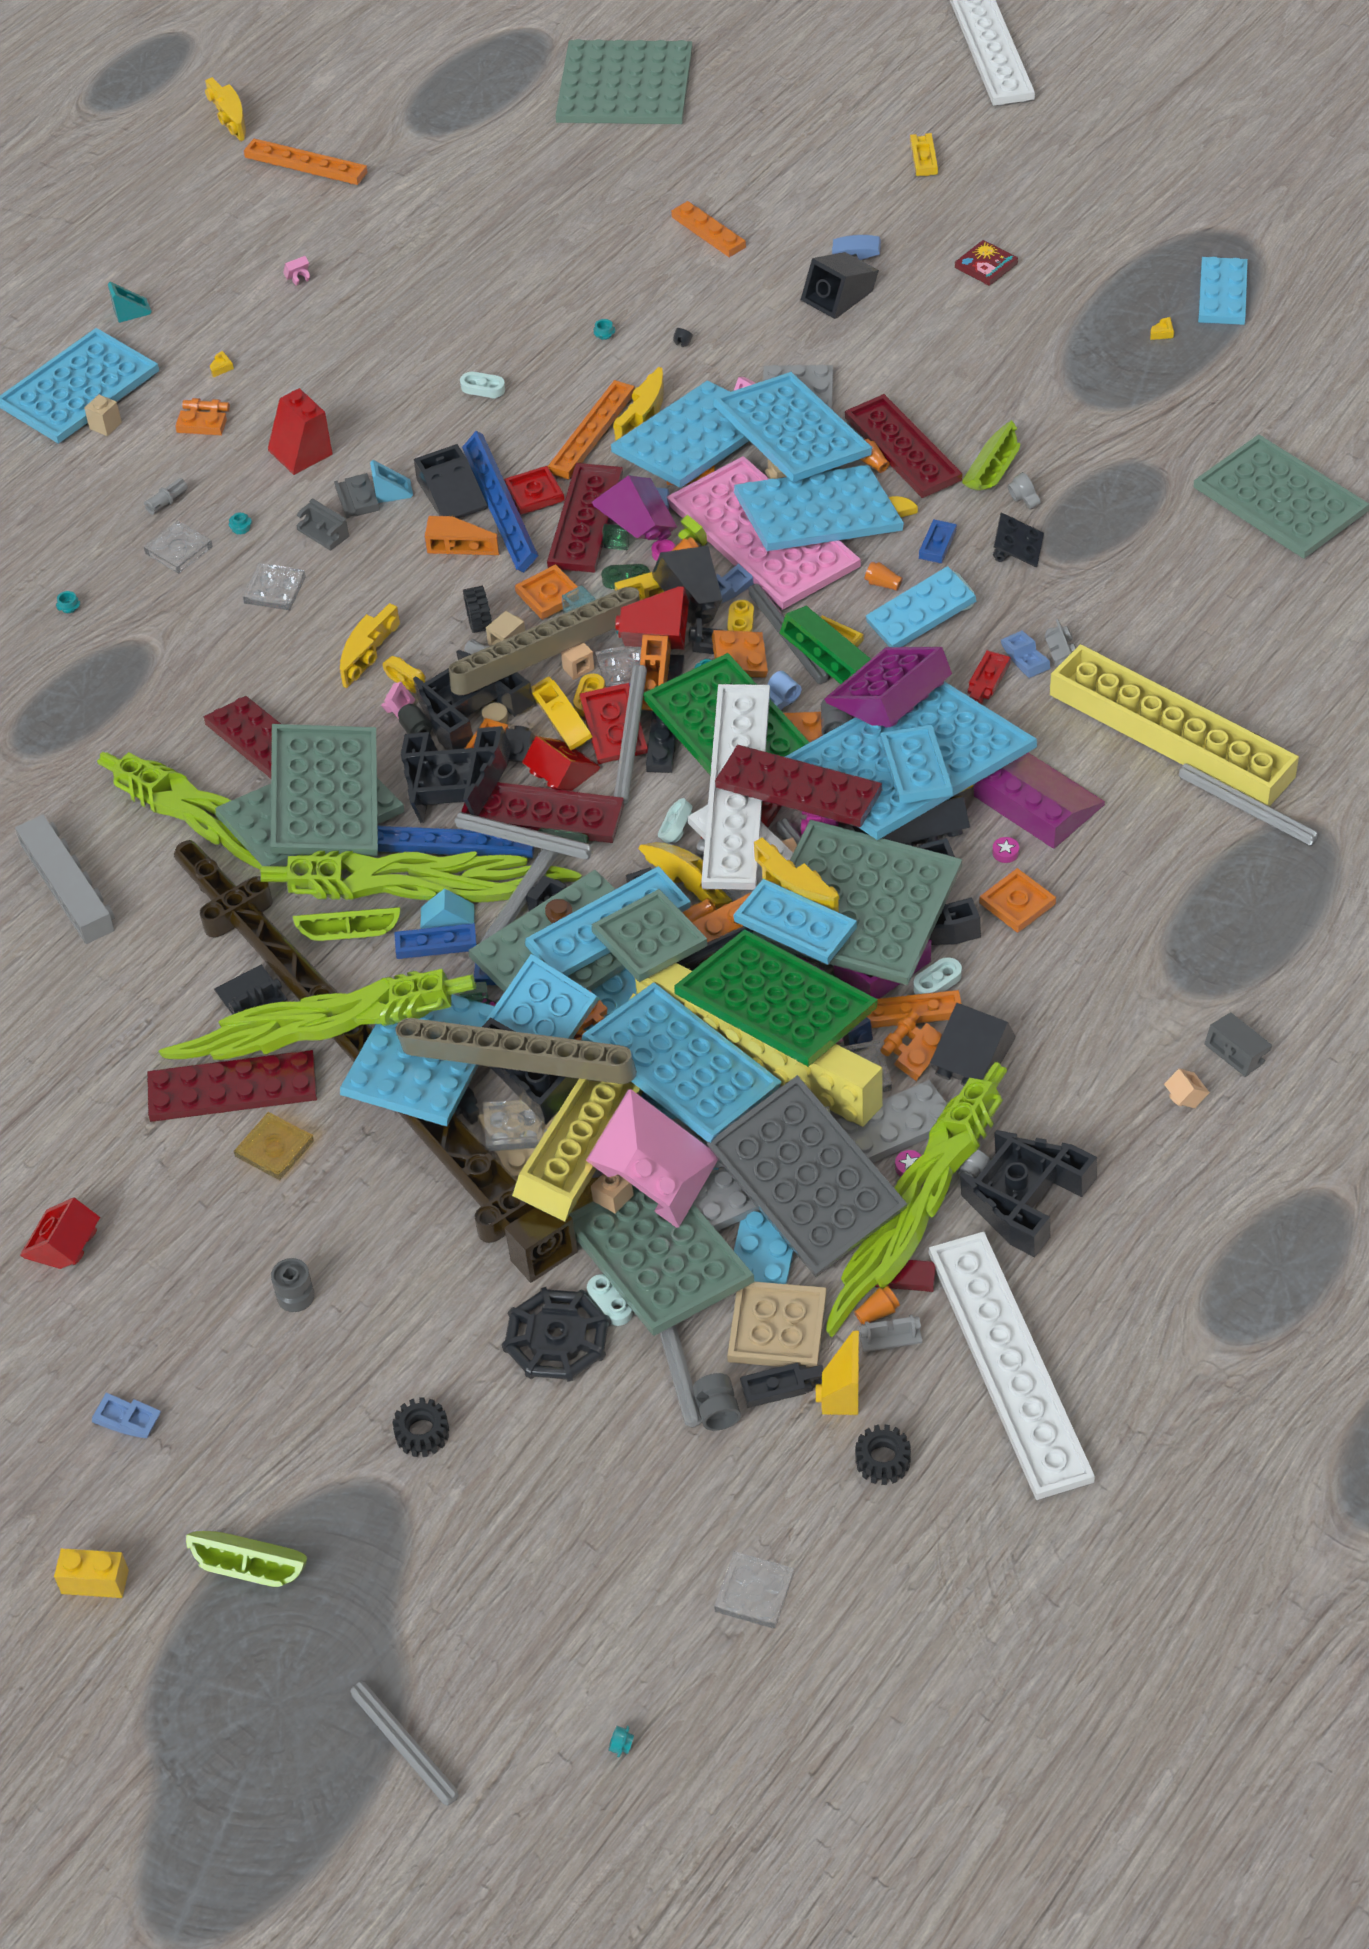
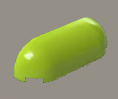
(993, 459)
(347, 923)
(245, 1558)

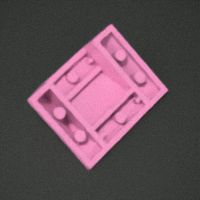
(653, 1156)

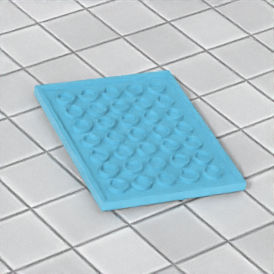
(968, 735)

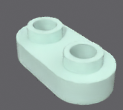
(482, 384)
(675, 820)
(935, 978)
(607, 1298)

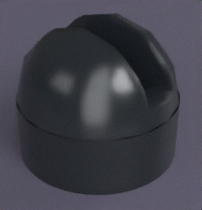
(683, 336)

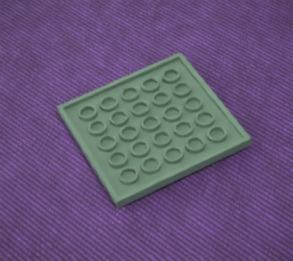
(624, 82)
(884, 887)

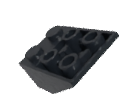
(449, 482)

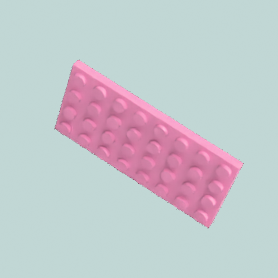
(783, 573)

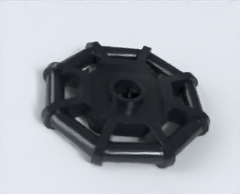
(556, 1348)

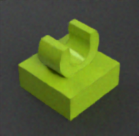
(692, 530)

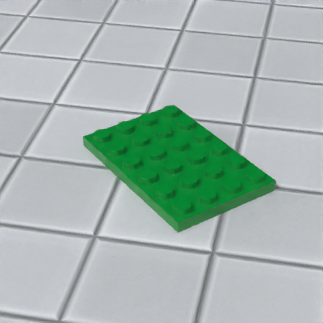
(690, 704)
(776, 997)

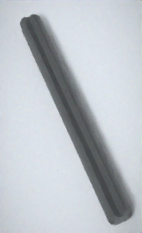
(776, 619)

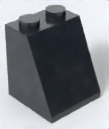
(837, 283)
(696, 573)
(971, 1044)

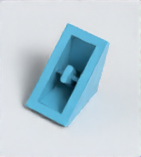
(389, 484)
(447, 910)

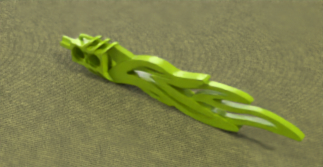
(153, 784)
(426, 875)
(283, 1023)
(949, 1145)

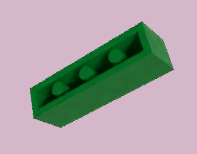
(822, 644)

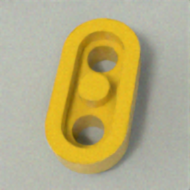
(741, 616)
(402, 672)
(586, 684)

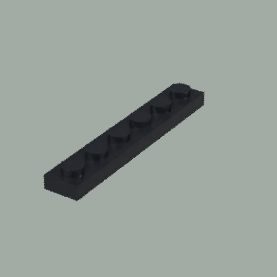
(661, 739)

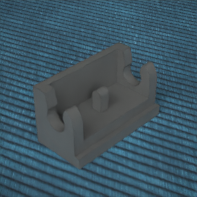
(322, 525)
(1237, 1044)

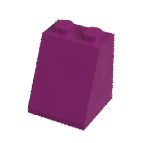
(637, 508)

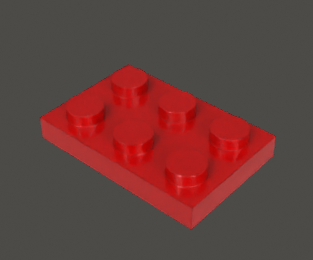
(605, 719)

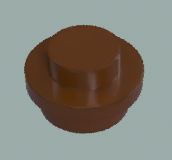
(557, 909)

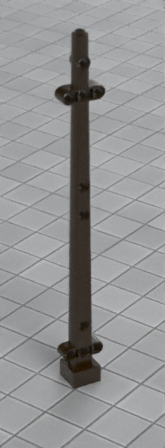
(533, 1237)

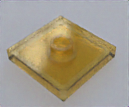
(273, 1145)

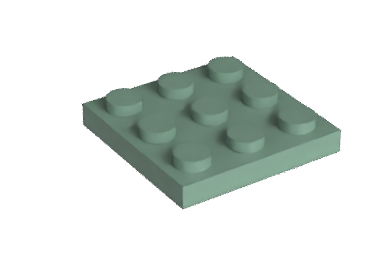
(649, 935)

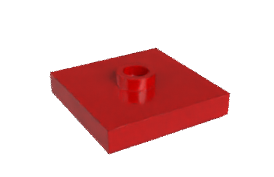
(534, 490)

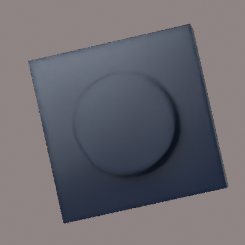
(860, 1034)

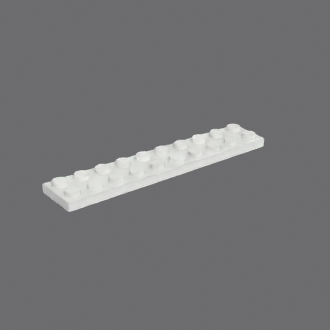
(993, 51)
(732, 817)
(1011, 1366)

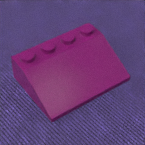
(891, 684)
(1038, 799)

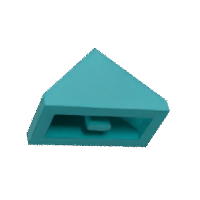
(127, 304)

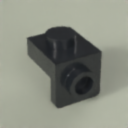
(701, 638)
(520, 741)
(545, 887)

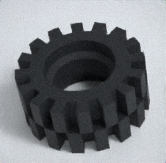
(477, 608)
(418, 1412)
(886, 1439)

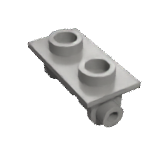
(1058, 639)
(890, 1333)

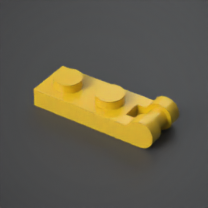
(923, 154)

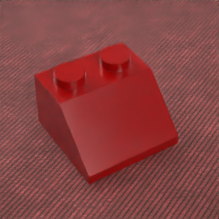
(558, 764)
(61, 1234)

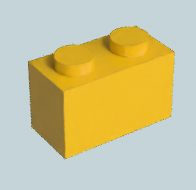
(91, 1573)

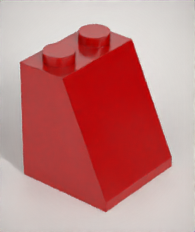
(299, 432)
(656, 615)

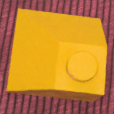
(841, 1380)

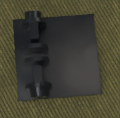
(1017, 540)
(250, 990)

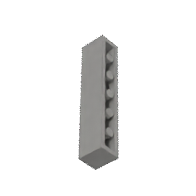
(64, 878)

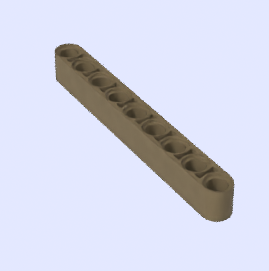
(539, 642)
(516, 1050)

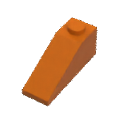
(456, 536)
(656, 659)

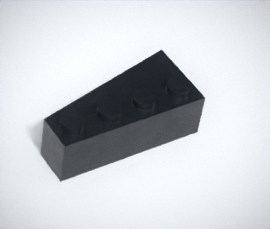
(539, 1091)

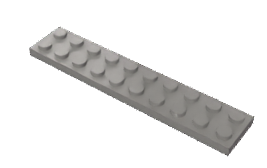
(896, 1126)

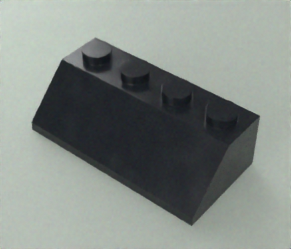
(944, 818)

